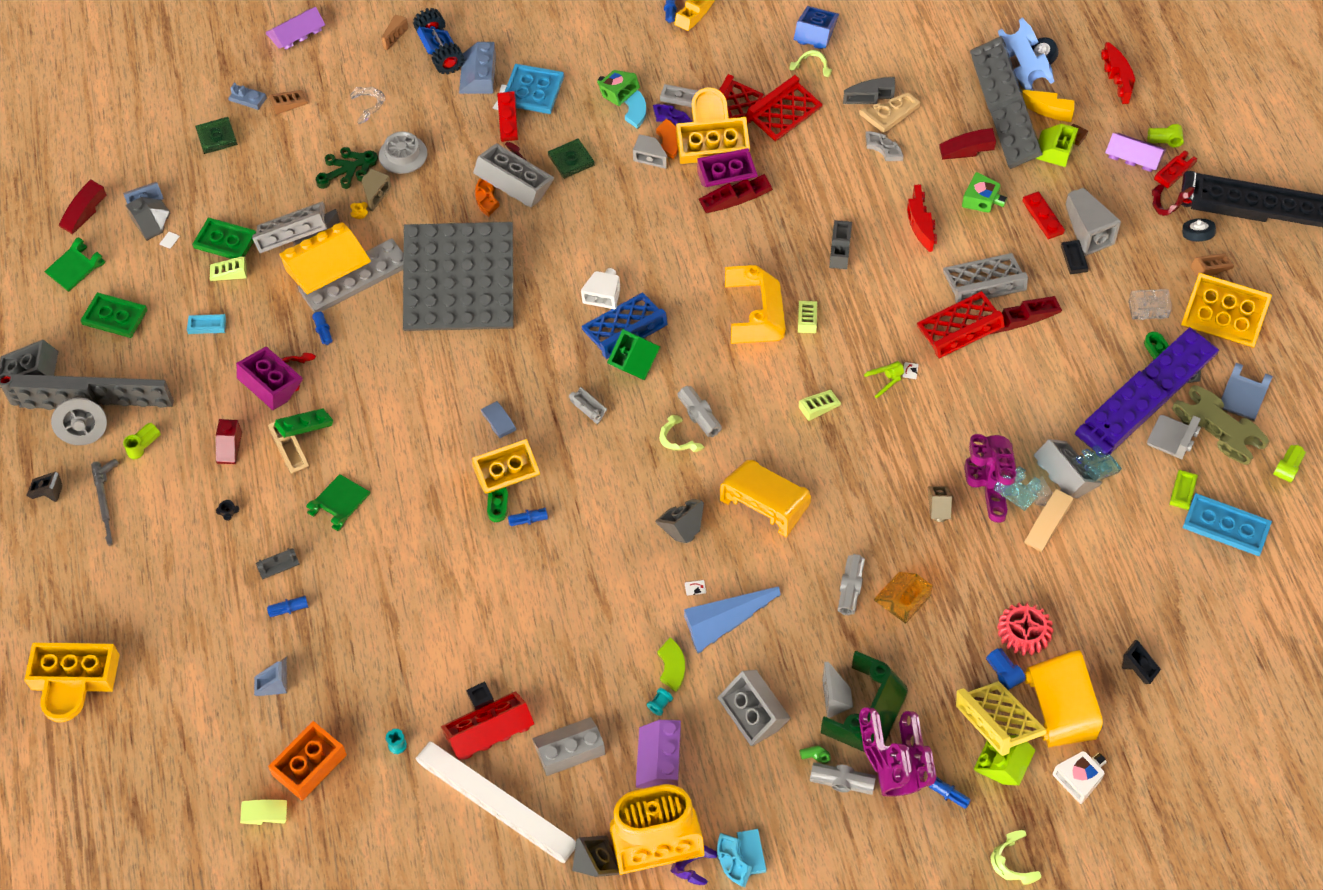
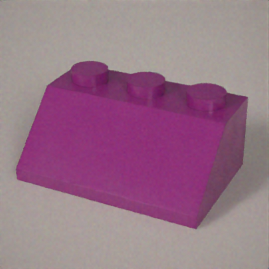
(725, 168)
(268, 377)

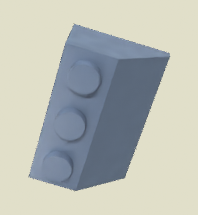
(478, 69)

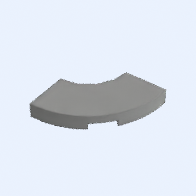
(888, 148)

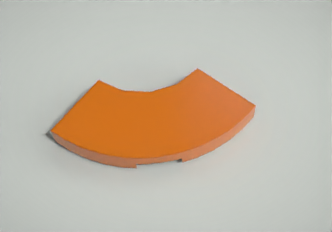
(667, 132)
(485, 197)

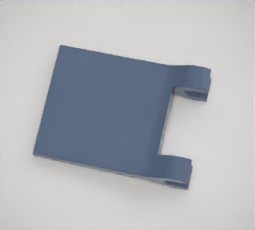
(1244, 395)

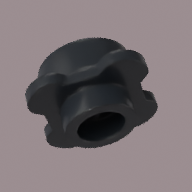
(225, 505)

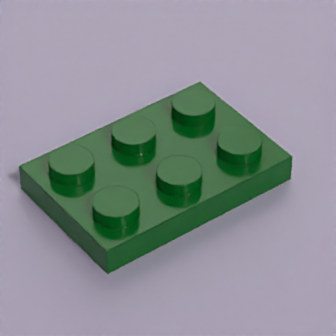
(224, 239)
(114, 315)

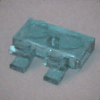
(1098, 465)
(1018, 493)

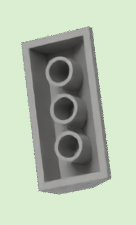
(512, 175)

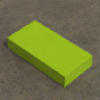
(1183, 489)

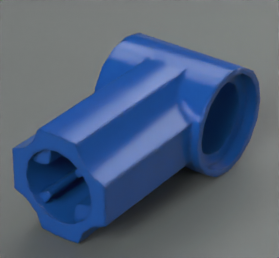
(1008, 673)

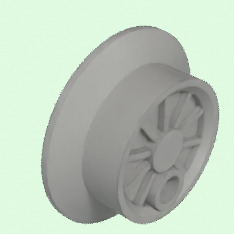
(402, 153)
(79, 421)

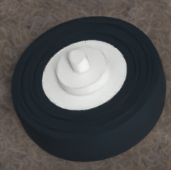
(1047, 47)
(1199, 230)

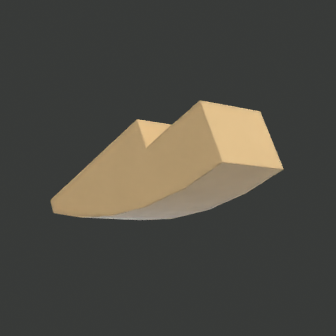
(289, 450)
(1049, 520)

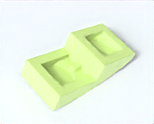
(263, 811)

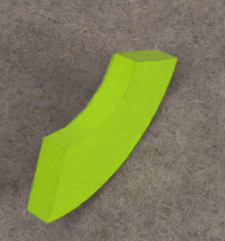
(673, 664)

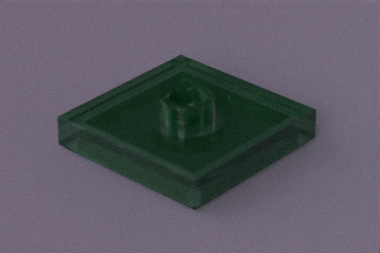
(216, 135)
(571, 158)

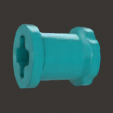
(659, 701)
(396, 741)

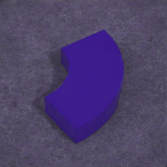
(669, 112)

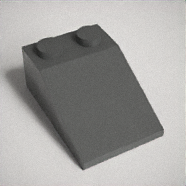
(33, 359)

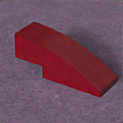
(968, 144)
(82, 206)

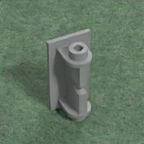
(588, 405)

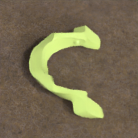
(826, 71)
(675, 419)
(998, 861)

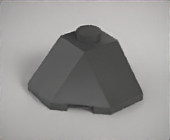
(148, 216)
(682, 522)

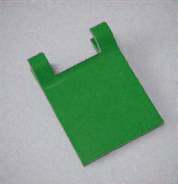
(73, 266)
(339, 499)

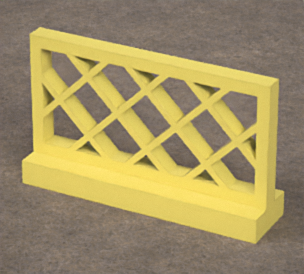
(986, 722)

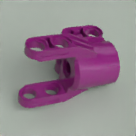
(995, 461)
(898, 765)

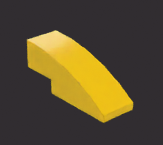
(692, 13)
(1048, 105)

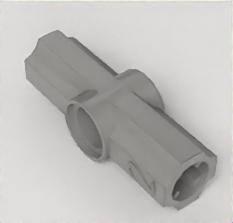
(699, 411)
(851, 584)
(842, 778)

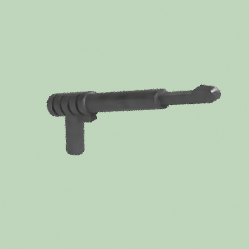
(99, 477)

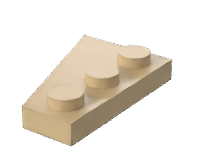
(889, 114)

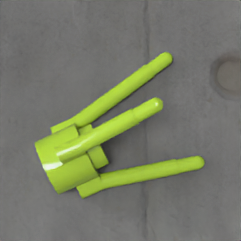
(892, 371)

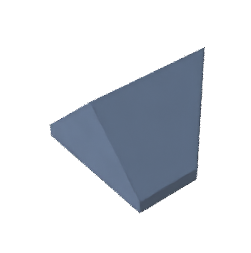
(272, 680)

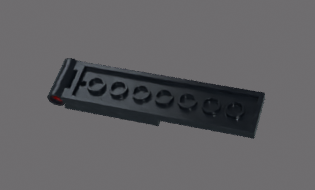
(1251, 200)

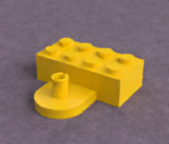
(711, 128)
(67, 673)

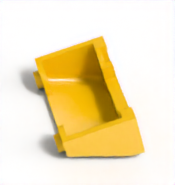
(767, 494)
(1065, 699)

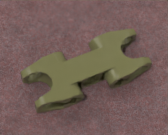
(1230, 432)

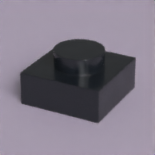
(480, 695)

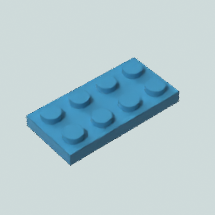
(1227, 524)

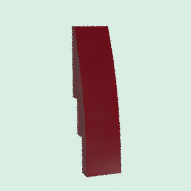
(730, 196)
(1029, 313)

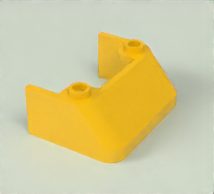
(763, 324)

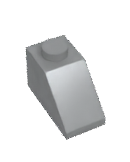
(649, 151)

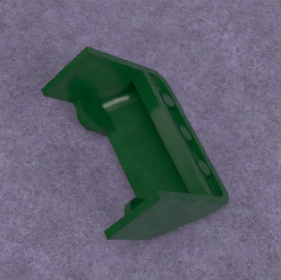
(886, 702)

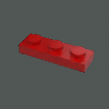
(507, 116)
(1043, 215)

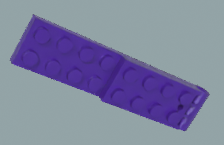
(1146, 392)

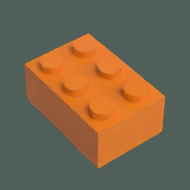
(307, 760)

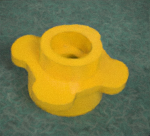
(359, 210)

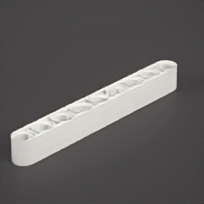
(497, 802)

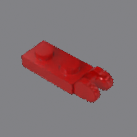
(1174, 169)

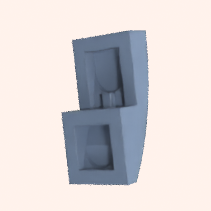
(498, 419)

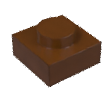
(1081, 134)

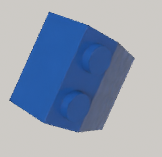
(815, 27)

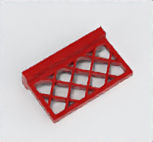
(727, 89)
(774, 100)
(966, 333)

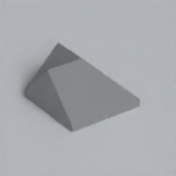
(836, 691)

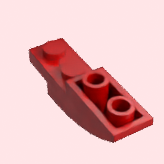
(1119, 70)
(921, 220)

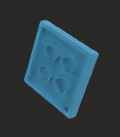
(535, 87)

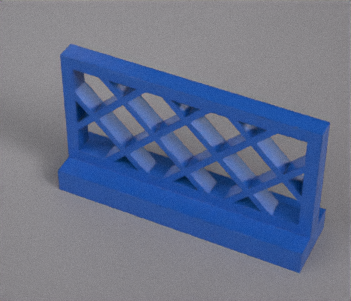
(642, 328)

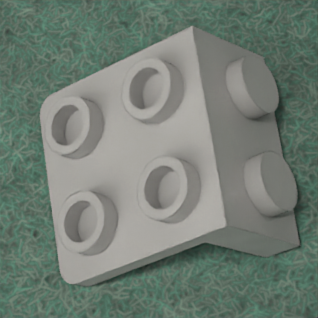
(1174, 436)

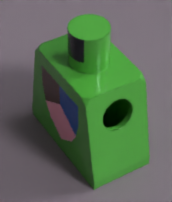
(618, 86)
(983, 194)

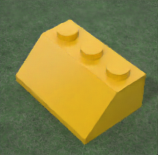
(505, 466)

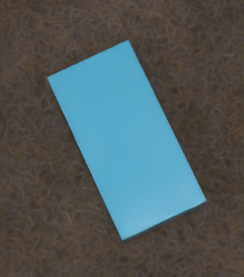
(206, 324)
(752, 850)

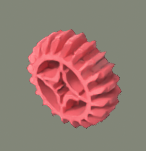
(1035, 623)

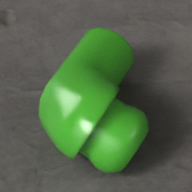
(815, 752)

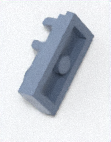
(247, 97)
(149, 191)

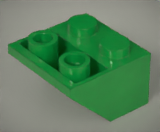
(633, 354)

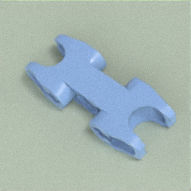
(1031, 66)

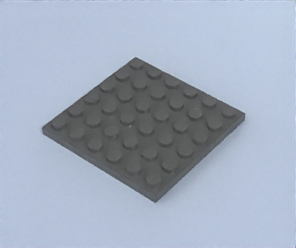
(458, 276)

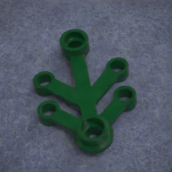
(365, 159)

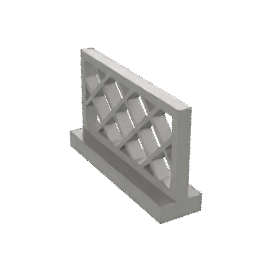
(290, 227)
(990, 287)

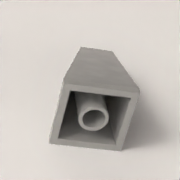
(1091, 221)

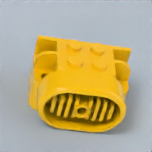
(655, 828)

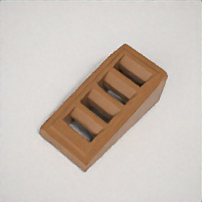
(394, 31)
(278, 101)
(1200, 264)

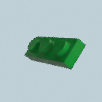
(303, 422)

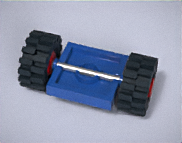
(437, 41)

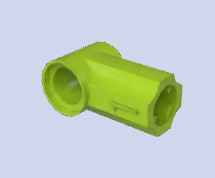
(1172, 135)
(137, 443)
(1289, 465)

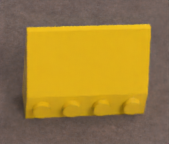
(324, 258)
(1226, 310)

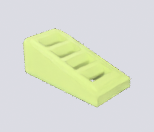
(239, 273)
(807, 327)
(804, 404)

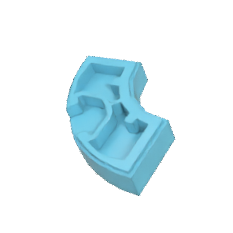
(637, 109)
(731, 860)

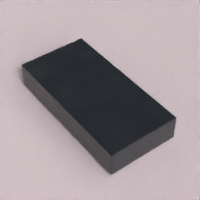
(1074, 257)

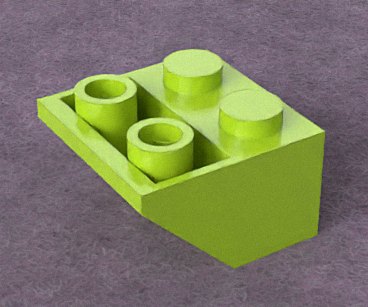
(1057, 144)
(1007, 768)

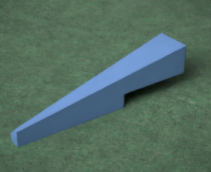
(716, 618)

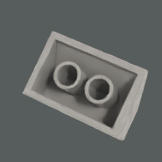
(1060, 462)
(753, 707)
(569, 746)

